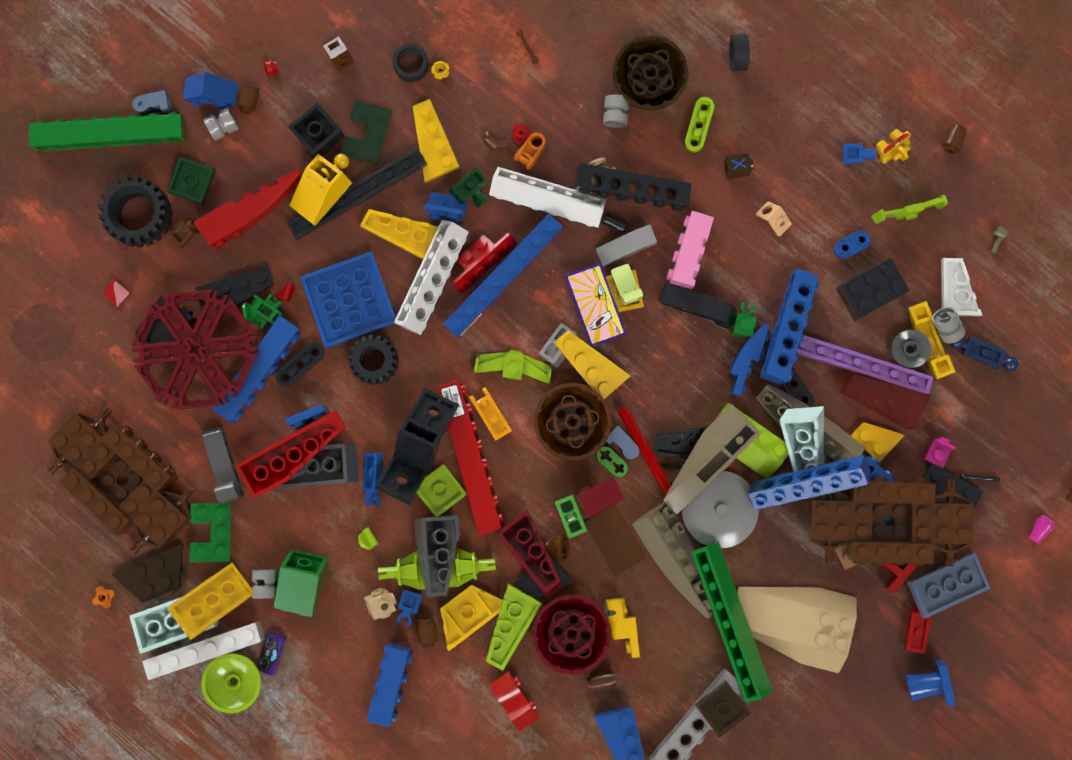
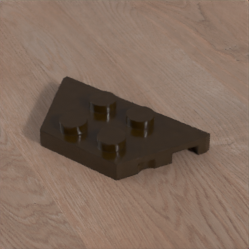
(153, 575)

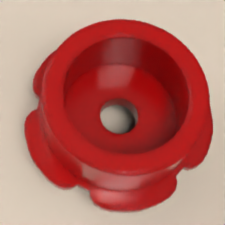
(270, 68)

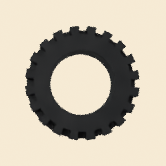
(120, 196)

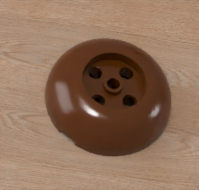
(567, 399)

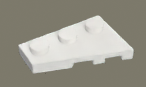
(957, 288)

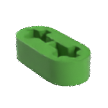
(615, 458)

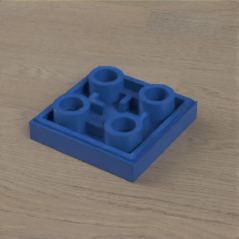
(304, 418)

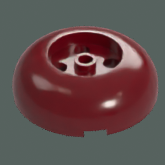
(586, 652)

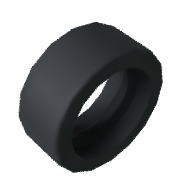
(410, 48)
(739, 52)

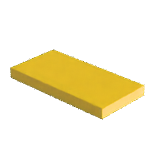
(210, 601)

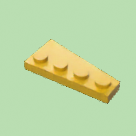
(433, 142)
(405, 233)

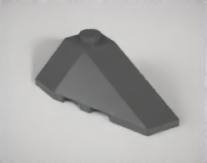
(436, 548)

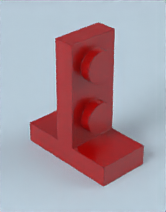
(899, 575)

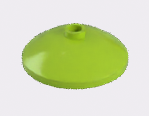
(220, 690)

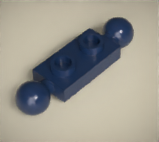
(985, 353)

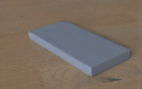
(948, 585)

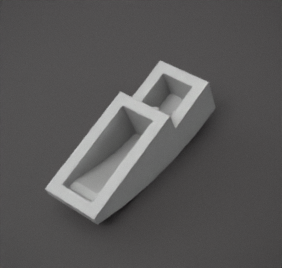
(626, 245)

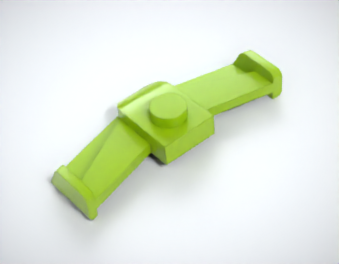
(910, 212)
(513, 365)

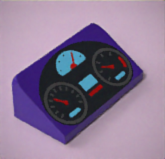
(271, 653)

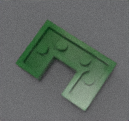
(219, 532)

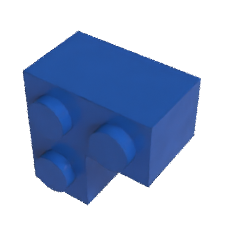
(209, 89)

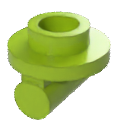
(367, 539)

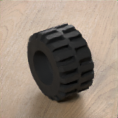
(364, 346)

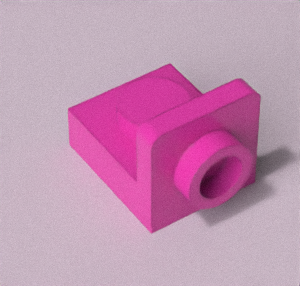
(939, 451)

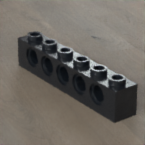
(679, 189)

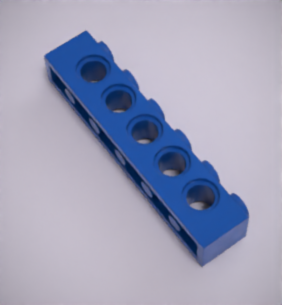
(771, 369)
(810, 482)

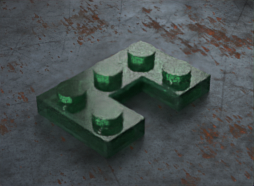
(377, 121)

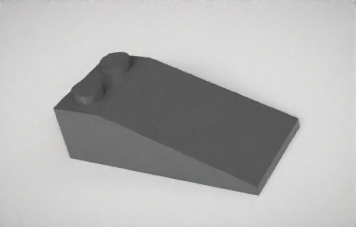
(329, 466)

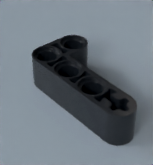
(694, 303)

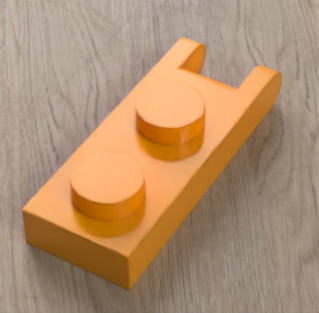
(491, 415)

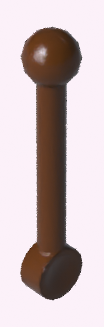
(535, 59)

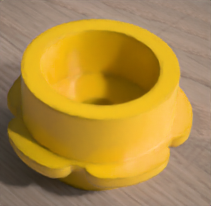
(440, 65)

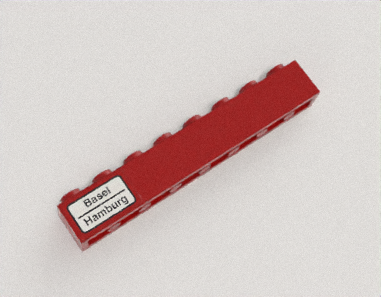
(470, 461)

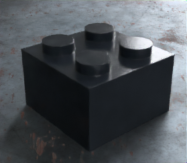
(316, 131)

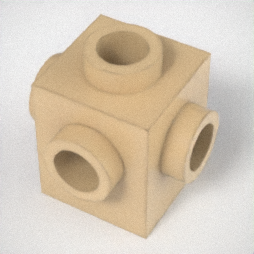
(380, 603)

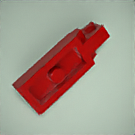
(917, 632)

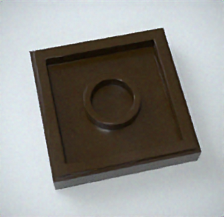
(722, 709)

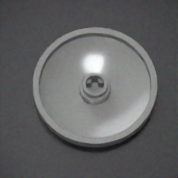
(721, 512)

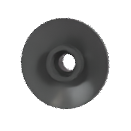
(918, 341)

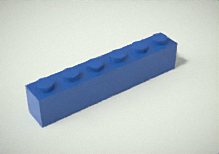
(271, 350)

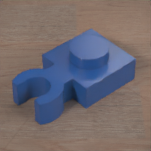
(409, 604)

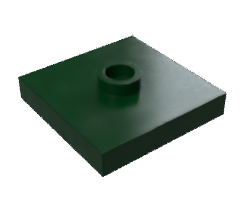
(191, 180)

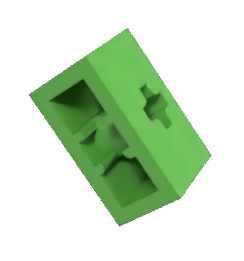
(570, 516)

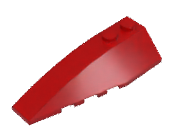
(235, 218)
(286, 457)

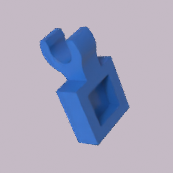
(855, 154)

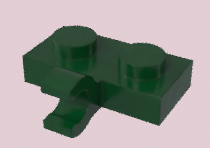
(470, 187)

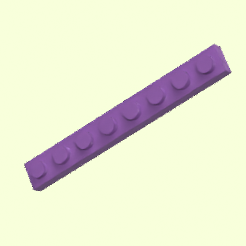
(863, 364)

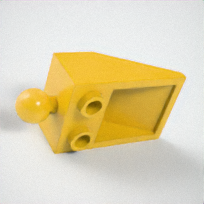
(320, 187)

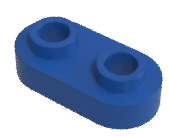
(852, 244)

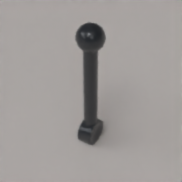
(963, 476)

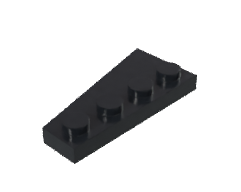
(240, 286)

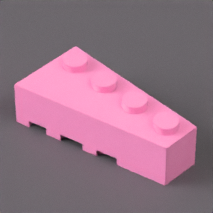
(690, 250)

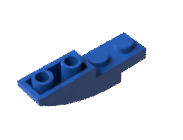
(752, 352)

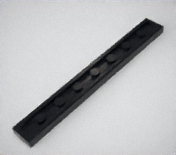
(363, 191)

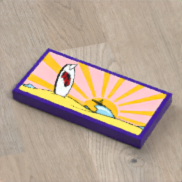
(595, 305)

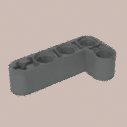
(223, 466)

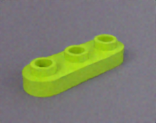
(702, 117)

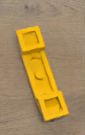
(922, 321)

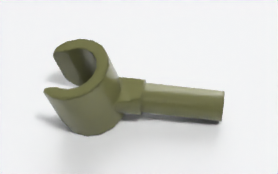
(1001, 233)

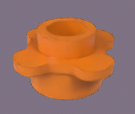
(109, 594)

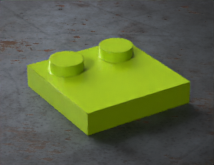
(440, 491)

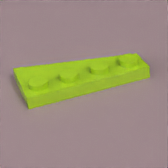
(513, 621)

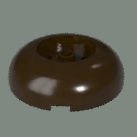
(664, 57)

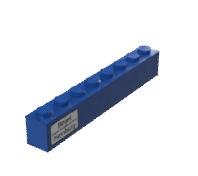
(503, 276)

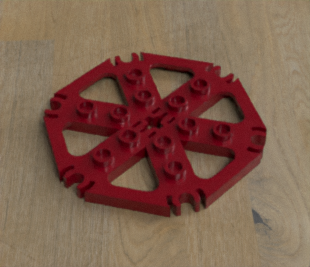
(177, 352)

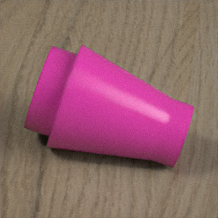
(1041, 529)

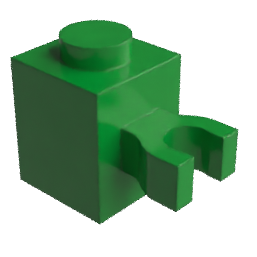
(743, 323)

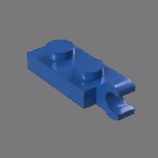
(372, 473)

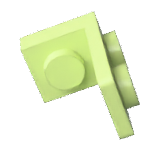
(626, 284)

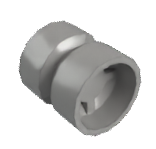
(616, 111)
(221, 123)
(948, 325)
(266, 590)

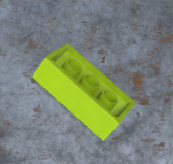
(765, 452)

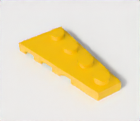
(591, 365)

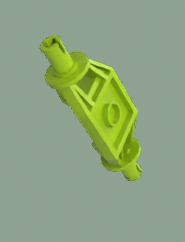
(412, 575)

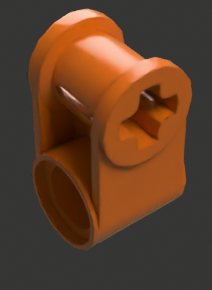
(528, 153)

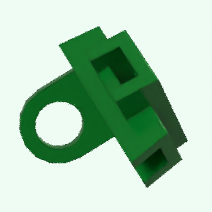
(266, 312)

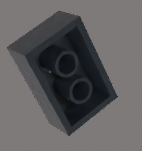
(872, 289)

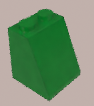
(300, 582)

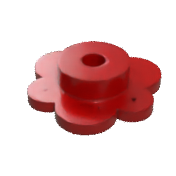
(517, 129)

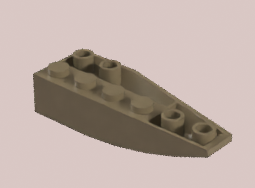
(837, 443)
(711, 455)
(671, 550)

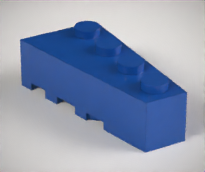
(389, 684)
(621, 733)

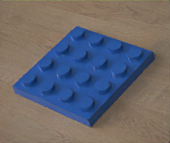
(348, 300)

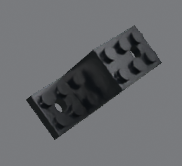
(417, 446)

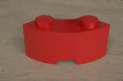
(514, 701)

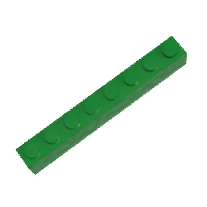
(107, 132)
(732, 622)

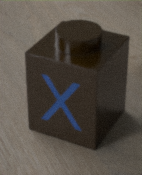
(738, 166)

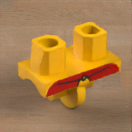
(897, 149)

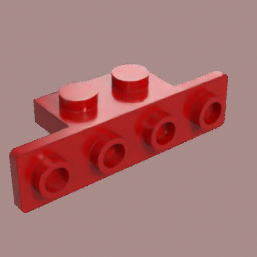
(481, 258)

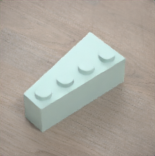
(804, 436)

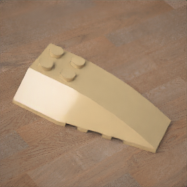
(802, 622)

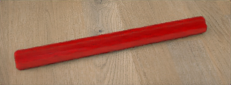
(645, 449)

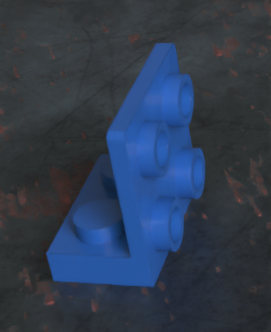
(445, 207)

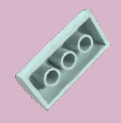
(157, 627)

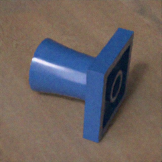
(931, 684)

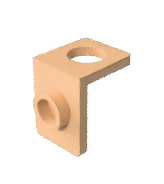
(776, 218)

